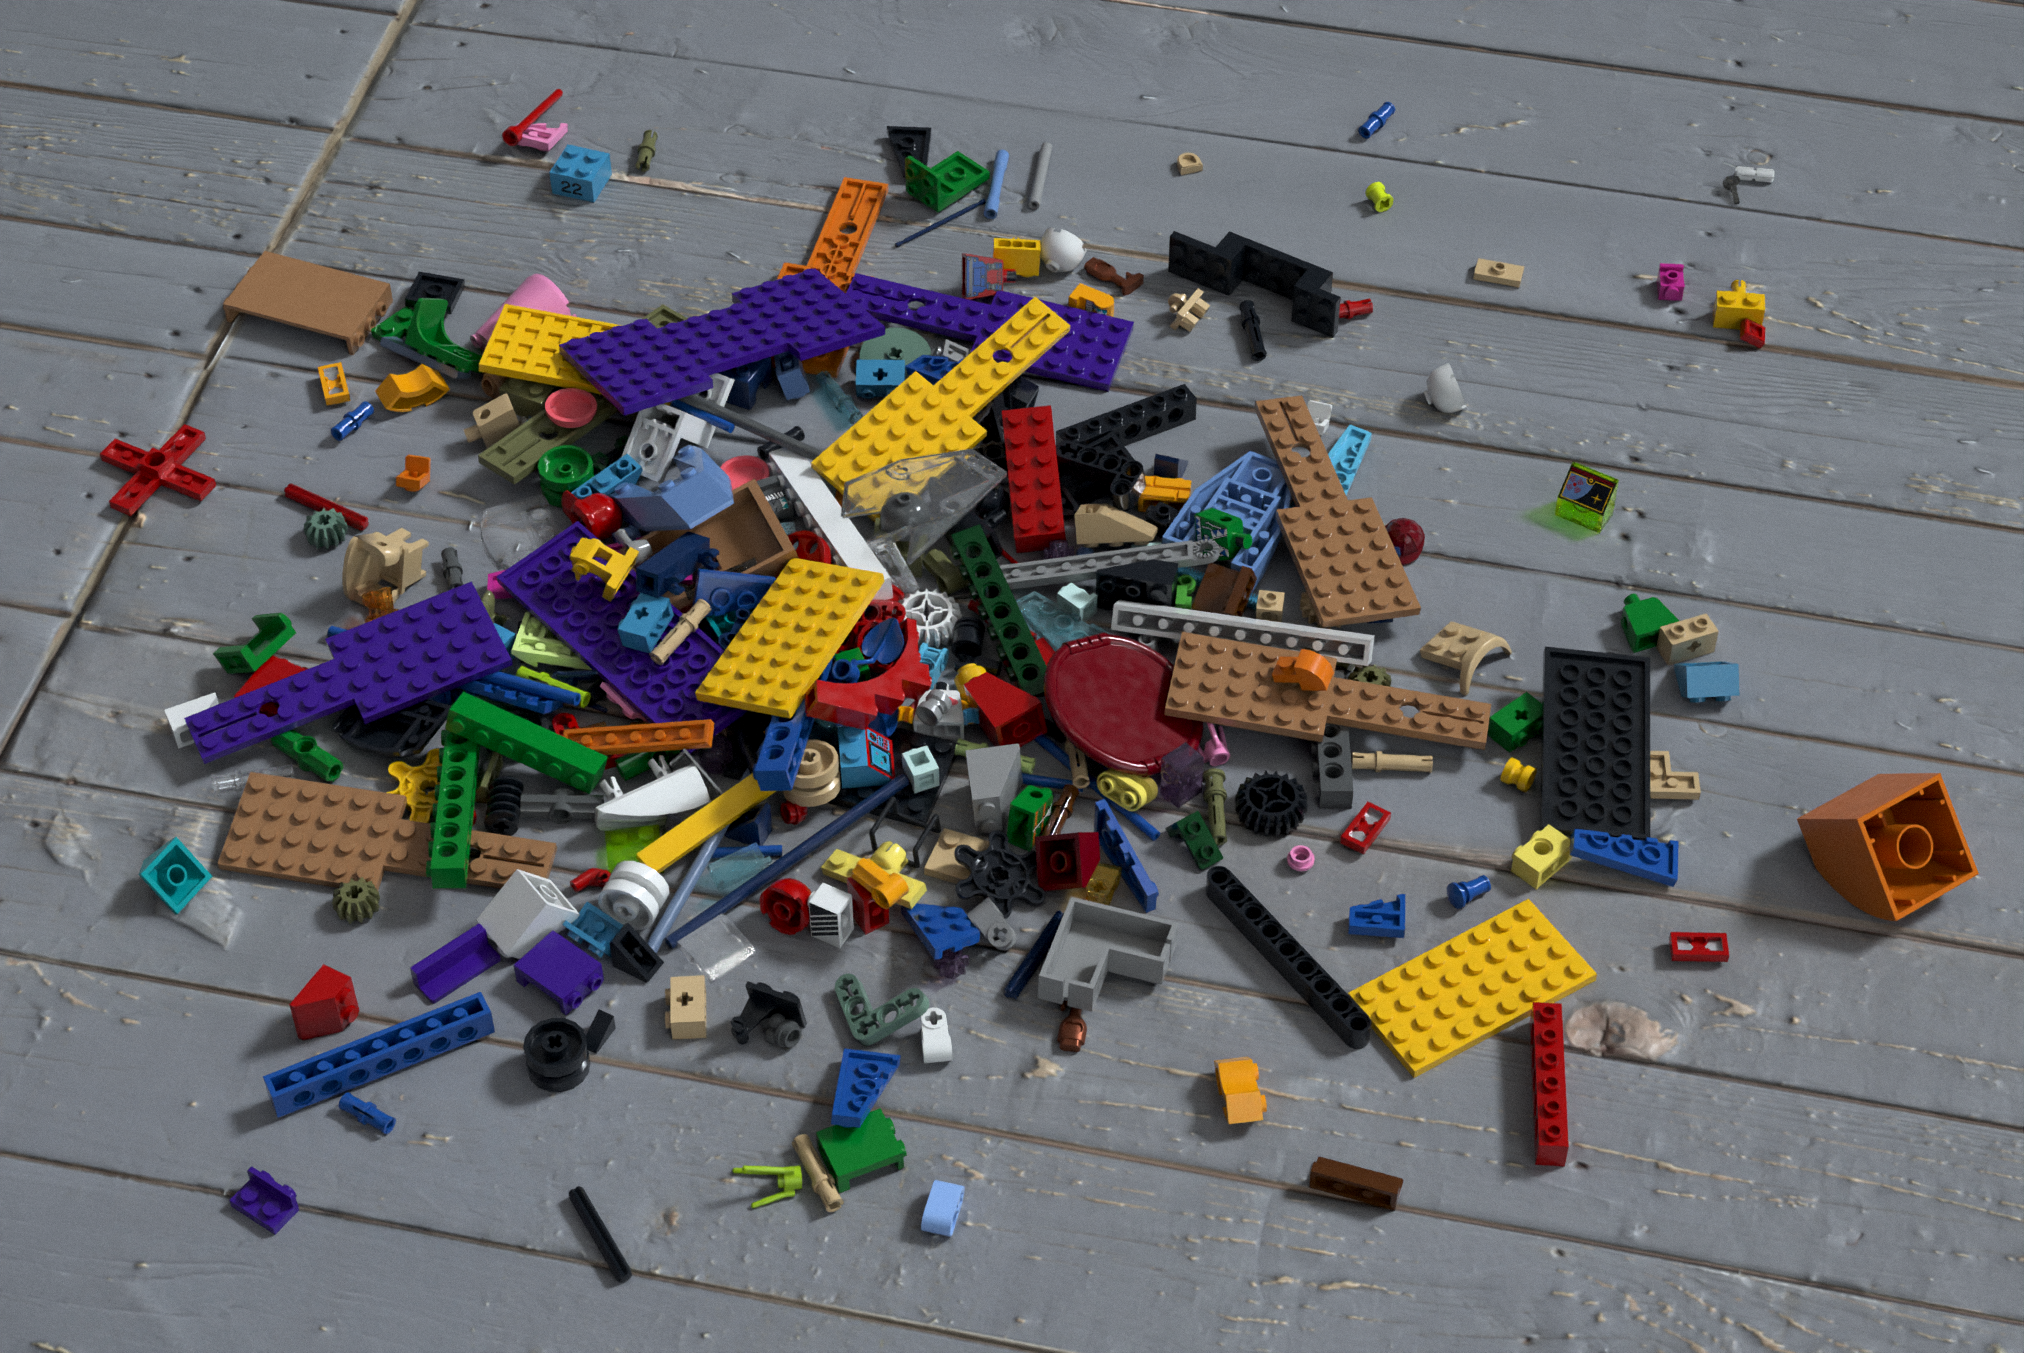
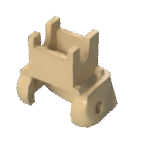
(381, 557)

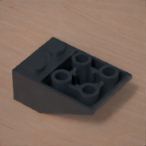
(1139, 582)

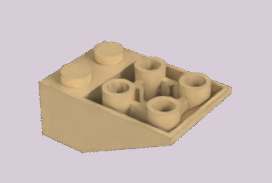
(1110, 525)

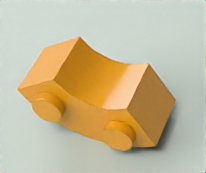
(412, 389)
(1238, 1085)

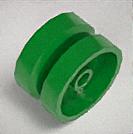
(562, 470)

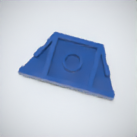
(941, 927)

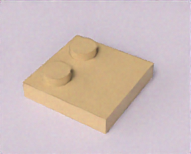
(942, 860)

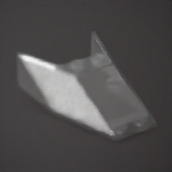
(946, 481)

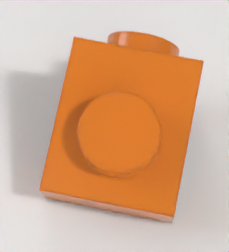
(415, 474)

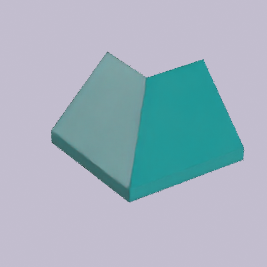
(174, 874)

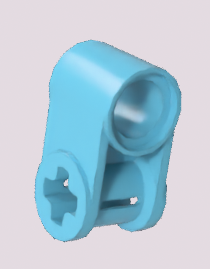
(936, 659)

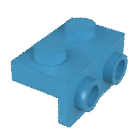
(594, 928)

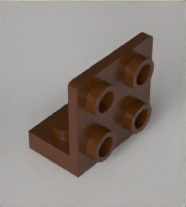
(1224, 590)

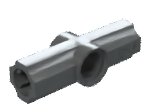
(560, 805)

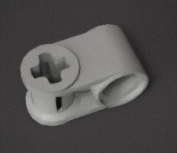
(990, 922)

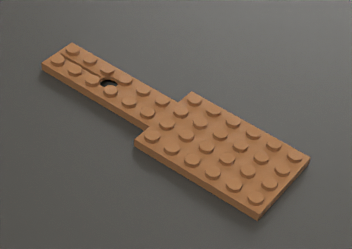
(1332, 540)
(1235, 687)
(343, 833)

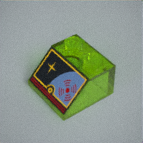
(1587, 497)

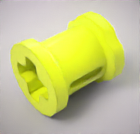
(1377, 193)

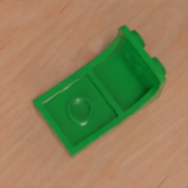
(945, 181)
(430, 338)

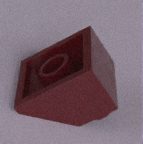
(1066, 860)

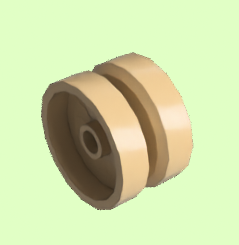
(817, 776)

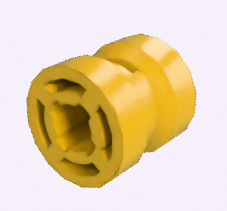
(1517, 774)

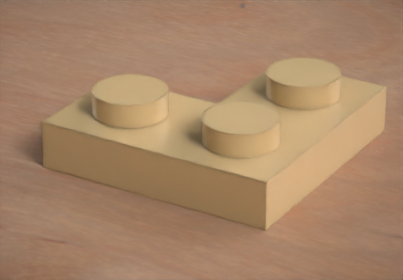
(1670, 784)

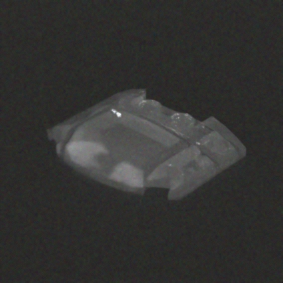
(516, 530)

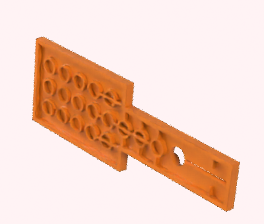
(839, 253)

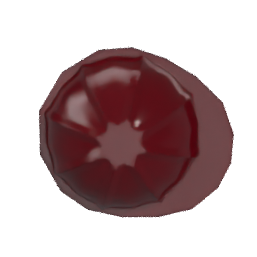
(1408, 537)

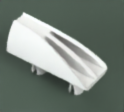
(673, 793)

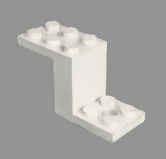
(666, 425)

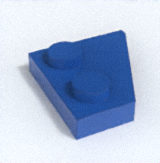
(1379, 918)

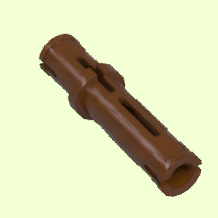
(1066, 798)

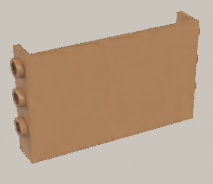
(311, 298)

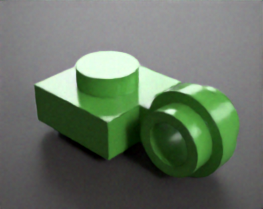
(1185, 587)

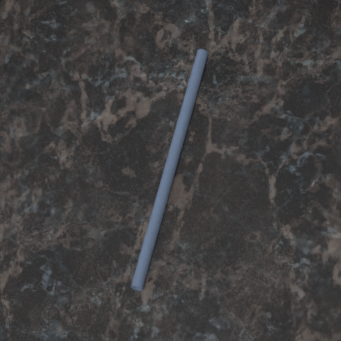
(688, 884)

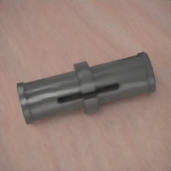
(452, 569)

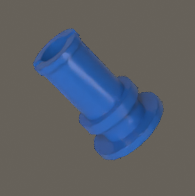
(1463, 892)

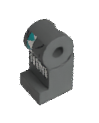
(776, 497)

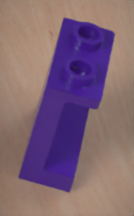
(560, 971)

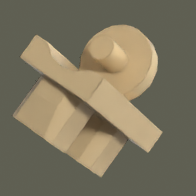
(1184, 318)

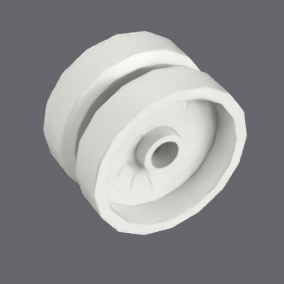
(633, 894)

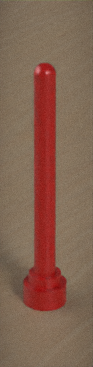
(513, 134)

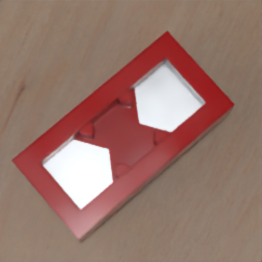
(1365, 827)
(1699, 947)

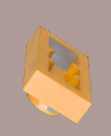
(334, 383)

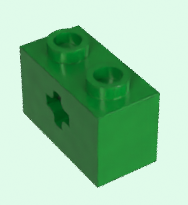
(1516, 722)

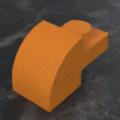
(1308, 669)

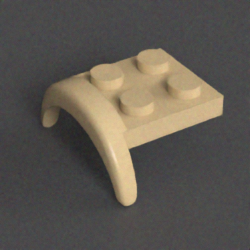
(1462, 649)

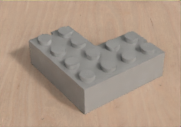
(1100, 941)

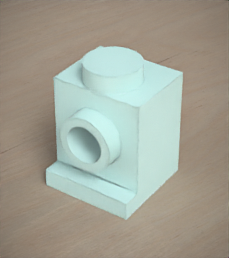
(1077, 601)
(921, 769)

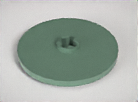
(898, 342)

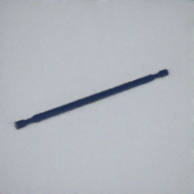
(941, 222)

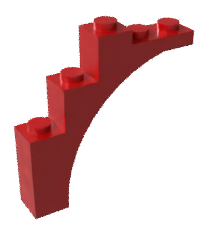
(860, 702)

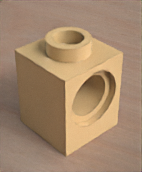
(1270, 605)

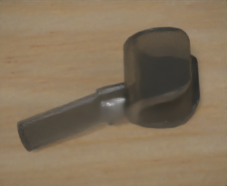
(1732, 187)

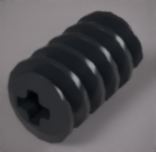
(503, 806)

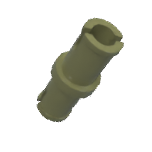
(646, 150)

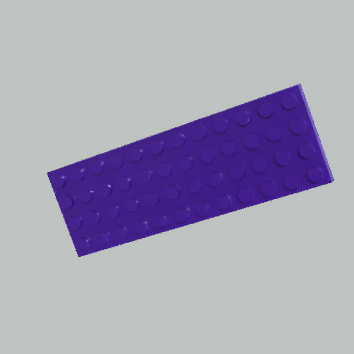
(589, 628)

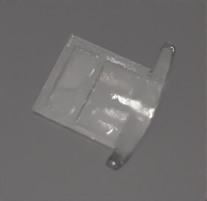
(891, 559)

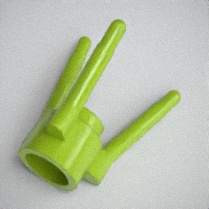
(787, 1177)

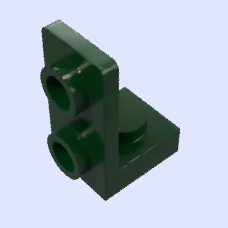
(1197, 839)

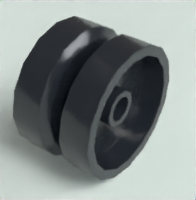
(556, 1054)

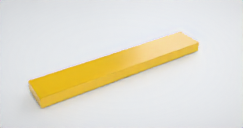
(703, 824)

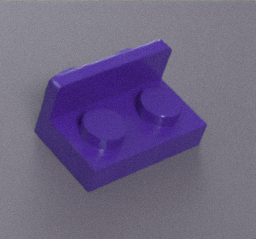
(265, 1201)

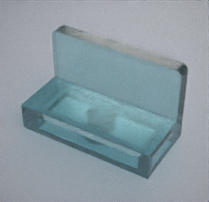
(738, 866)

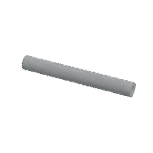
(1040, 175)

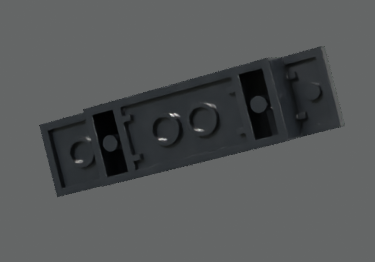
(1244, 259)

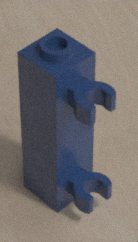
(674, 564)

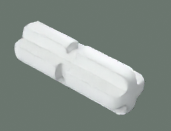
(1759, 174)

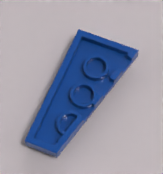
(511, 696)
(1120, 853)
(860, 1084)

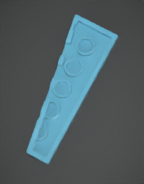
(1348, 455)

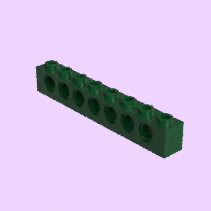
(974, 543)

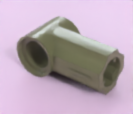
(944, 571)

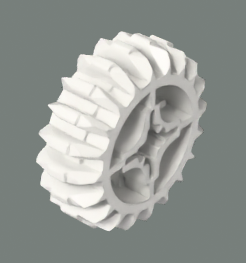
(941, 615)

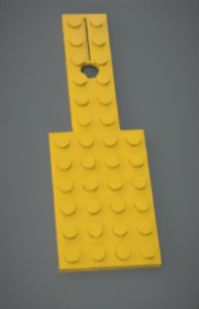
(938, 418)

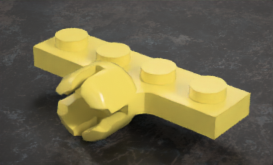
(841, 864)

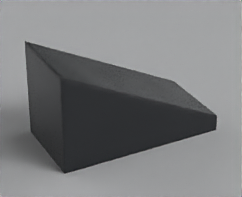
(600, 1031)

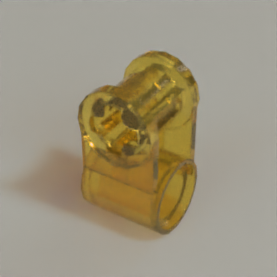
(1103, 883)

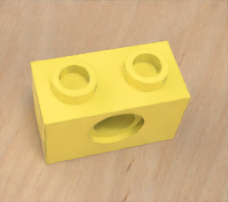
(1541, 856)

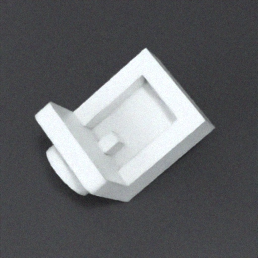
(1320, 414)

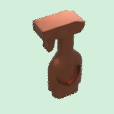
(1106, 272)
(1072, 1030)

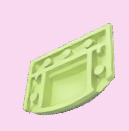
(538, 644)

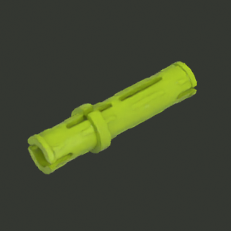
(526, 673)

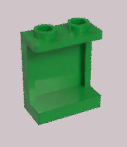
(273, 633)
(860, 1150)

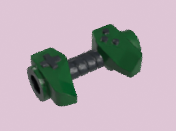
(602, 461)

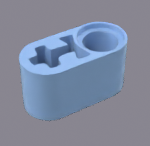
(942, 1208)

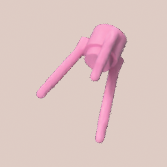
(1215, 749)

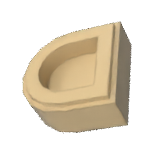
(1189, 163)

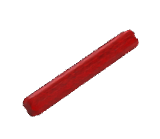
(318, 503)

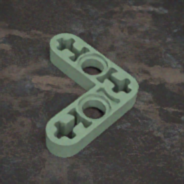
(869, 1017)

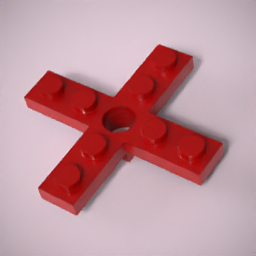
(157, 469)

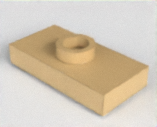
(1498, 272)

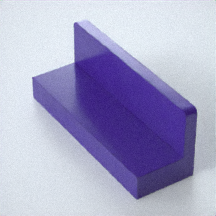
(454, 964)

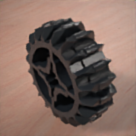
(1271, 803)

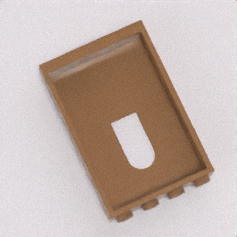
(739, 534)

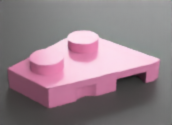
(541, 137)

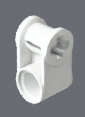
(935, 1037)

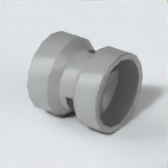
(931, 710)

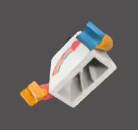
(952, 722)

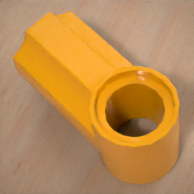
(885, 888)

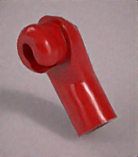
(591, 877)

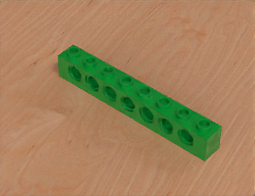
(453, 811)

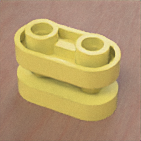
(1127, 789)

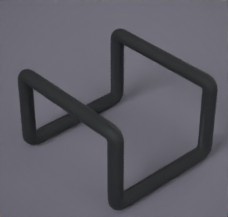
(928, 827)

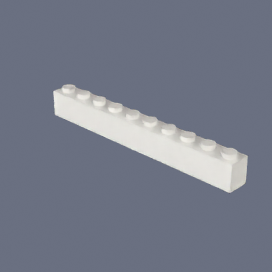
(823, 515)
(1172, 621)

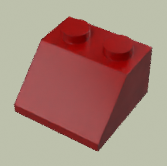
(324, 1004)

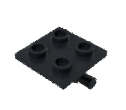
(760, 1004)

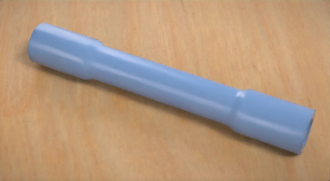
(992, 201)

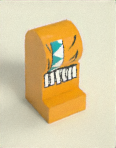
(1091, 300)

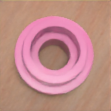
(1300, 858)

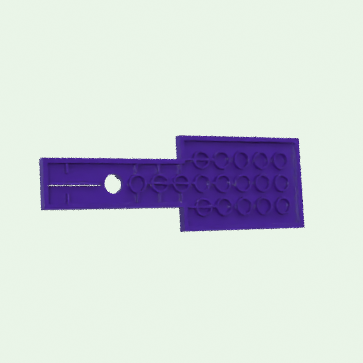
(1082, 357)
(373, 665)

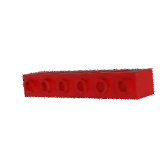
(1548, 1084)

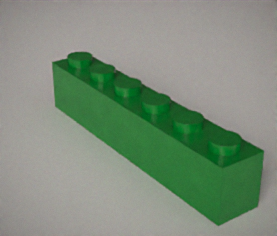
(526, 742)

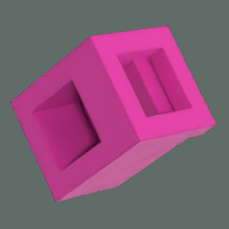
(1670, 282)

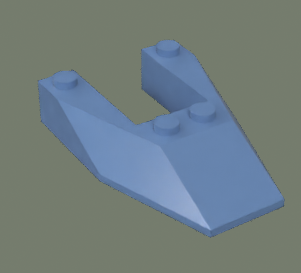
(1246, 489)
(680, 502)

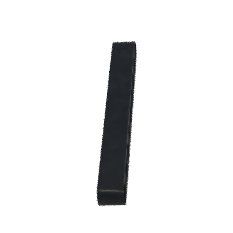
(1288, 957)

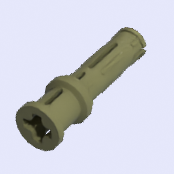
(1215, 797)

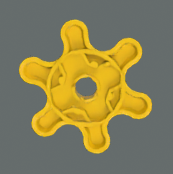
(413, 781)

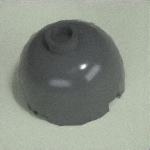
(903, 510)

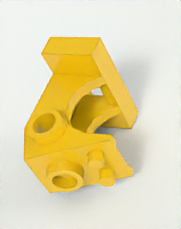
(612, 574)

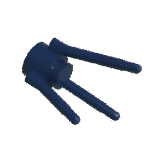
(572, 679)

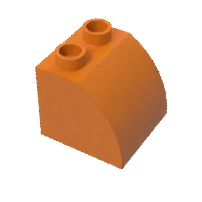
(1890, 843)

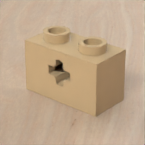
(1687, 639)
(687, 1007)

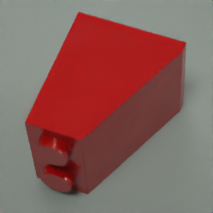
(1005, 711)

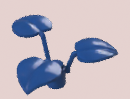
(881, 644)

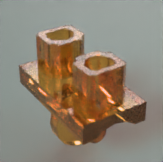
(379, 603)

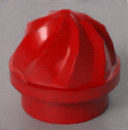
(793, 813)

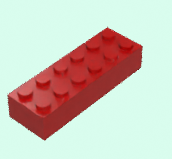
(1033, 477)

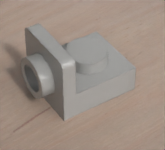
(952, 351)

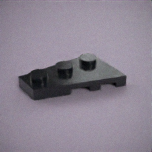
(910, 142)

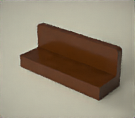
(1355, 1183)

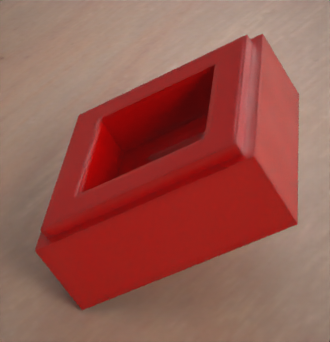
(1752, 332)

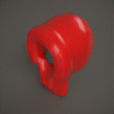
(598, 512)

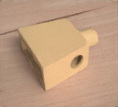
(493, 421)

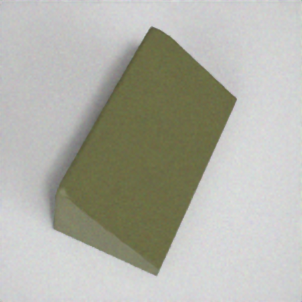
(489, 771)

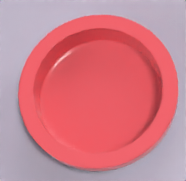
(571, 407)
(744, 469)

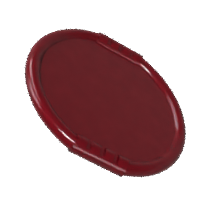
(1112, 703)

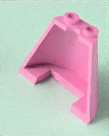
(534, 293)

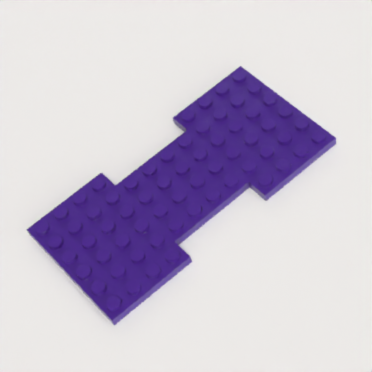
(651, 365)

